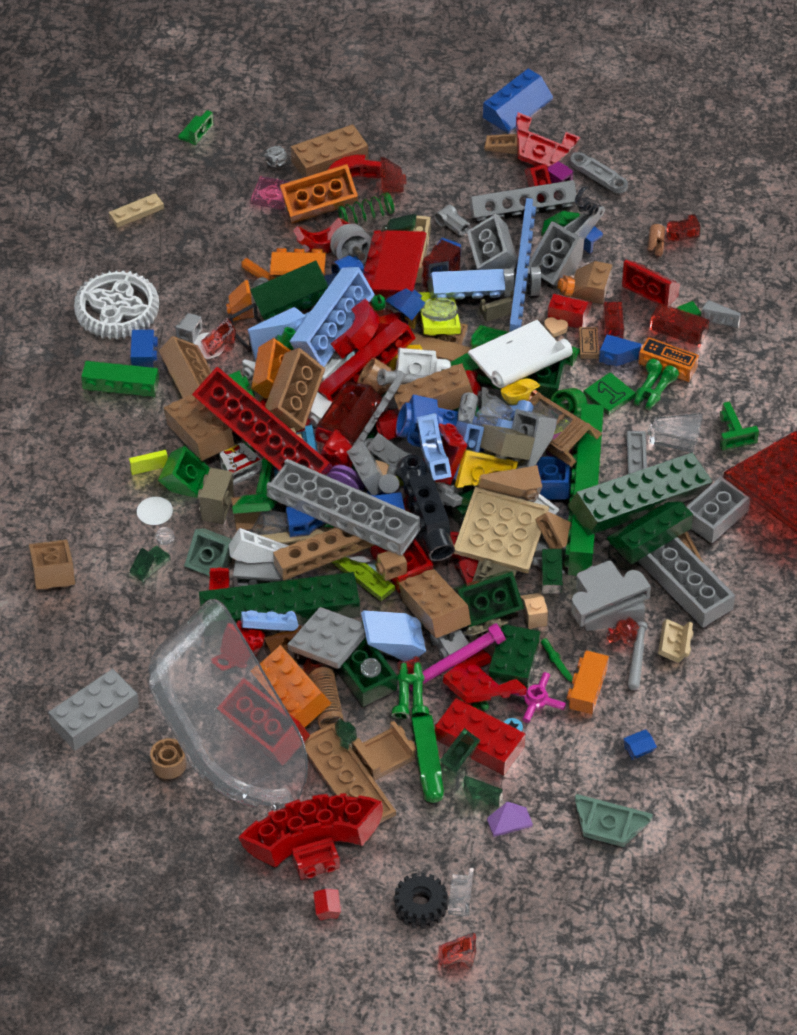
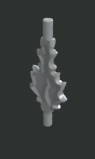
(383, 404)

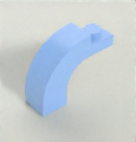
(432, 447)

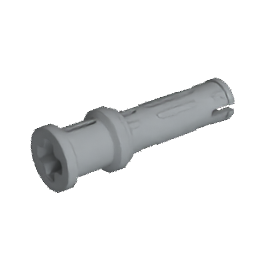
(387, 377)

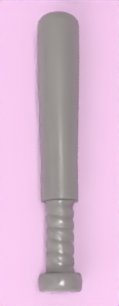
(636, 662)

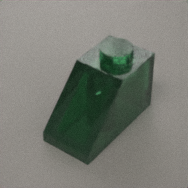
(403, 223)
(460, 752)

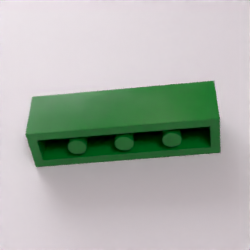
(120, 378)

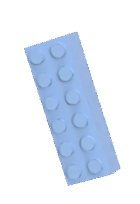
(332, 314)

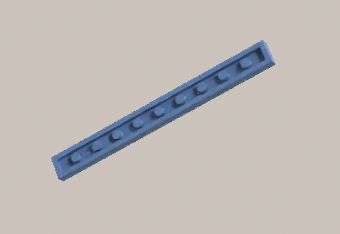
(523, 261)

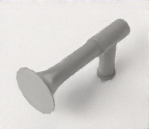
(389, 482)

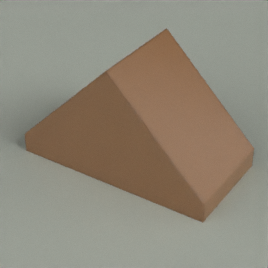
(554, 529)

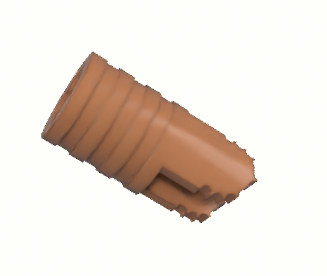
(656, 239)

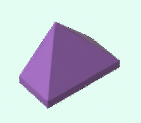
(508, 819)

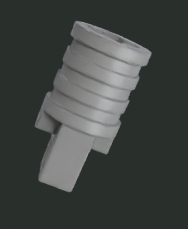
(467, 407)

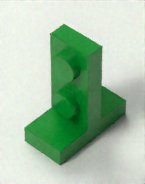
(735, 435)

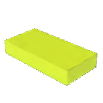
(148, 462)

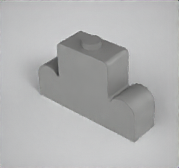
(606, 592)

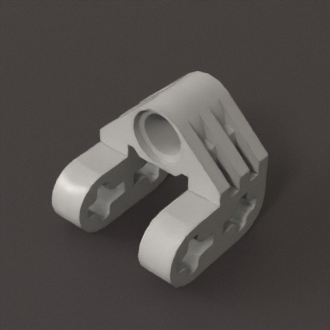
(533, 280)

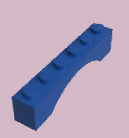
(303, 524)

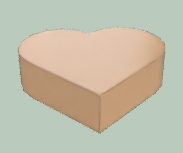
(555, 327)

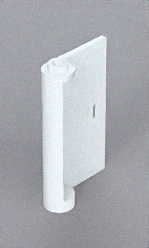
(519, 354)

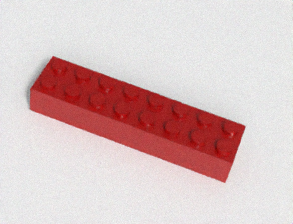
(256, 423)

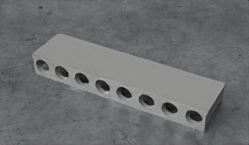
(344, 507)

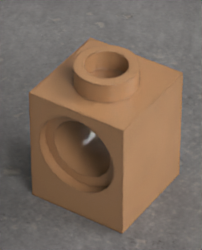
(391, 565)

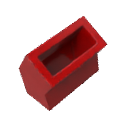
(327, 904)

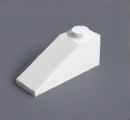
(253, 547)

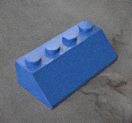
(522, 95)

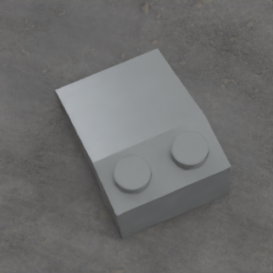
(537, 426)

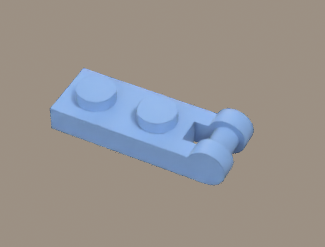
(269, 620)

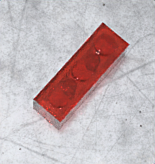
(679, 324)

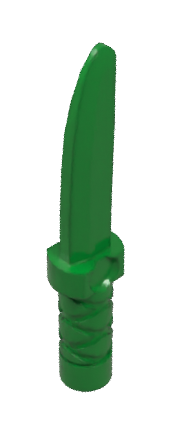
(555, 658)

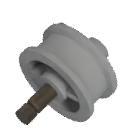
(350, 241)

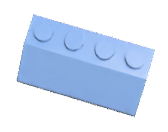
(466, 283)

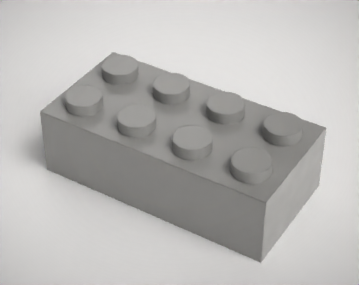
(93, 709)

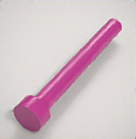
(494, 635)

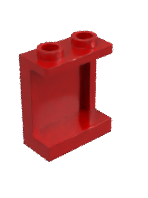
(454, 448)

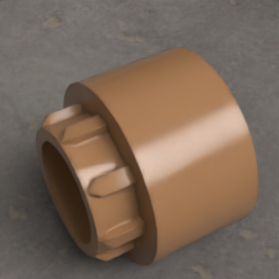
(369, 375)
(168, 759)

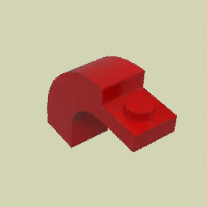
(359, 166)
(318, 240)
(360, 332)

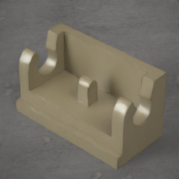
(497, 308)

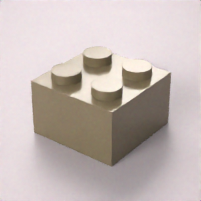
(506, 443)
(216, 495)

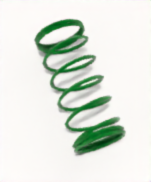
(387, 196)

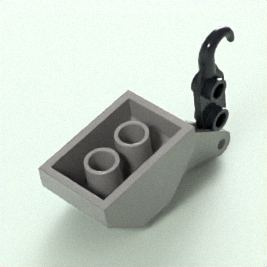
(563, 246)

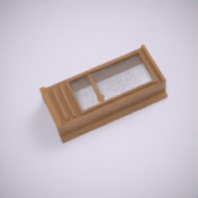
(567, 431)

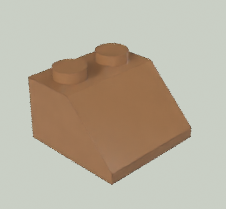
(592, 282)

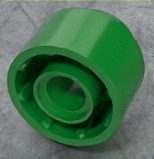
(569, 399)

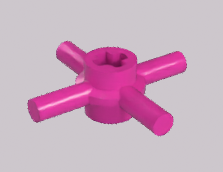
(537, 698)

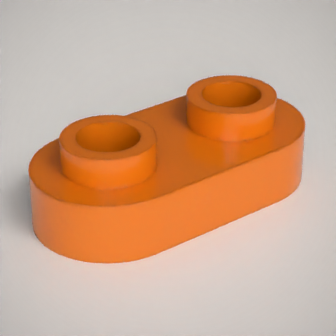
(566, 285)

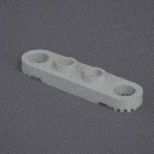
(598, 172)

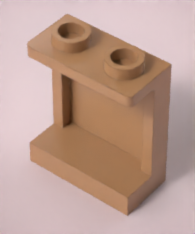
(385, 751)

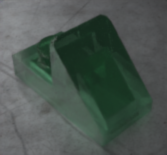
(149, 563)
(478, 790)

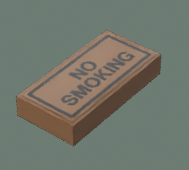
(588, 342)

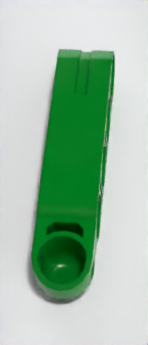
(428, 758)

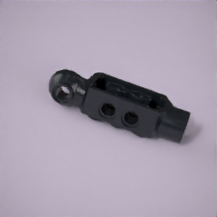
(426, 503)

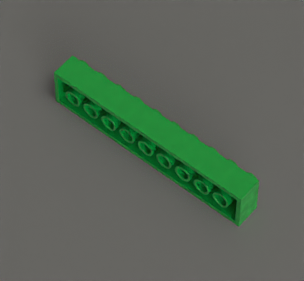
(586, 475)

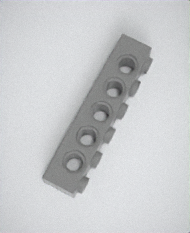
(566, 189)

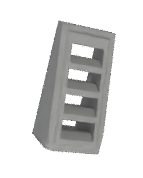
(720, 315)

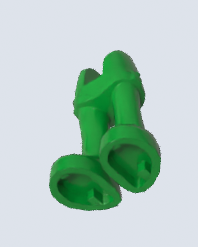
(654, 370)
(402, 710)

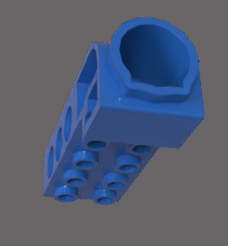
(419, 406)

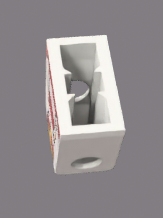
(241, 462)

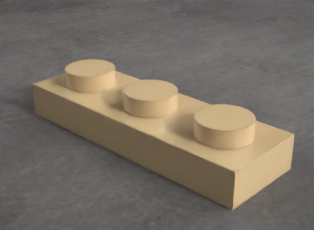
(136, 210)

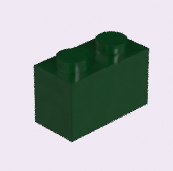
(551, 571)

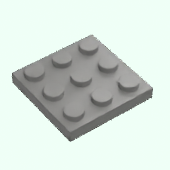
(328, 638)

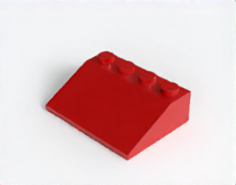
(394, 261)

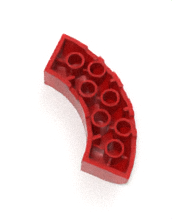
(311, 821)

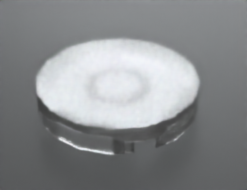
(439, 309)

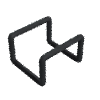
(248, 347)

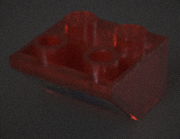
(442, 259)

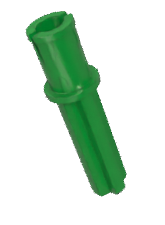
(265, 476)

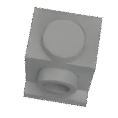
(189, 328)

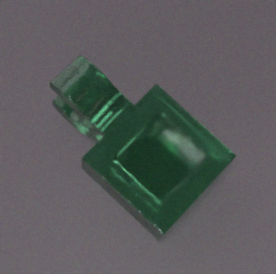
(346, 732)

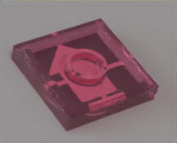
(268, 193)

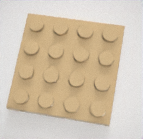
(500, 530)

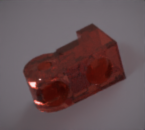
(683, 229)

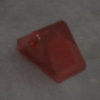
(219, 336)
(458, 950)

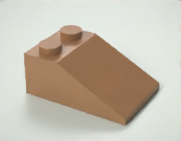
(517, 483)
(52, 564)

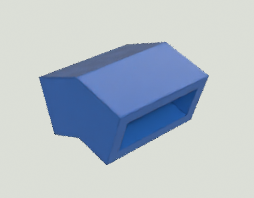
(639, 744)

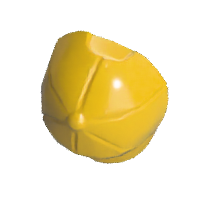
(519, 391)

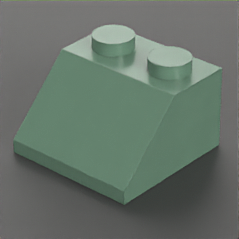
(208, 551)

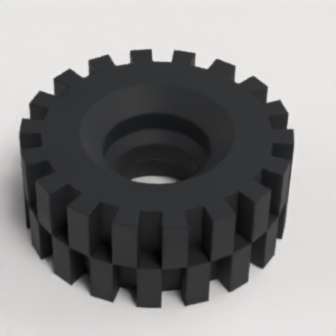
(420, 913)

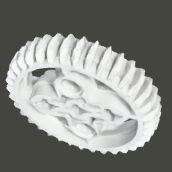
(116, 304)

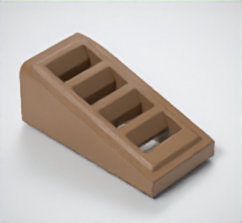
(507, 145)

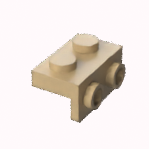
(675, 640)

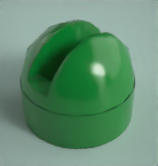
(374, 302)

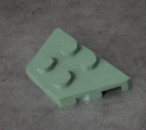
(610, 821)

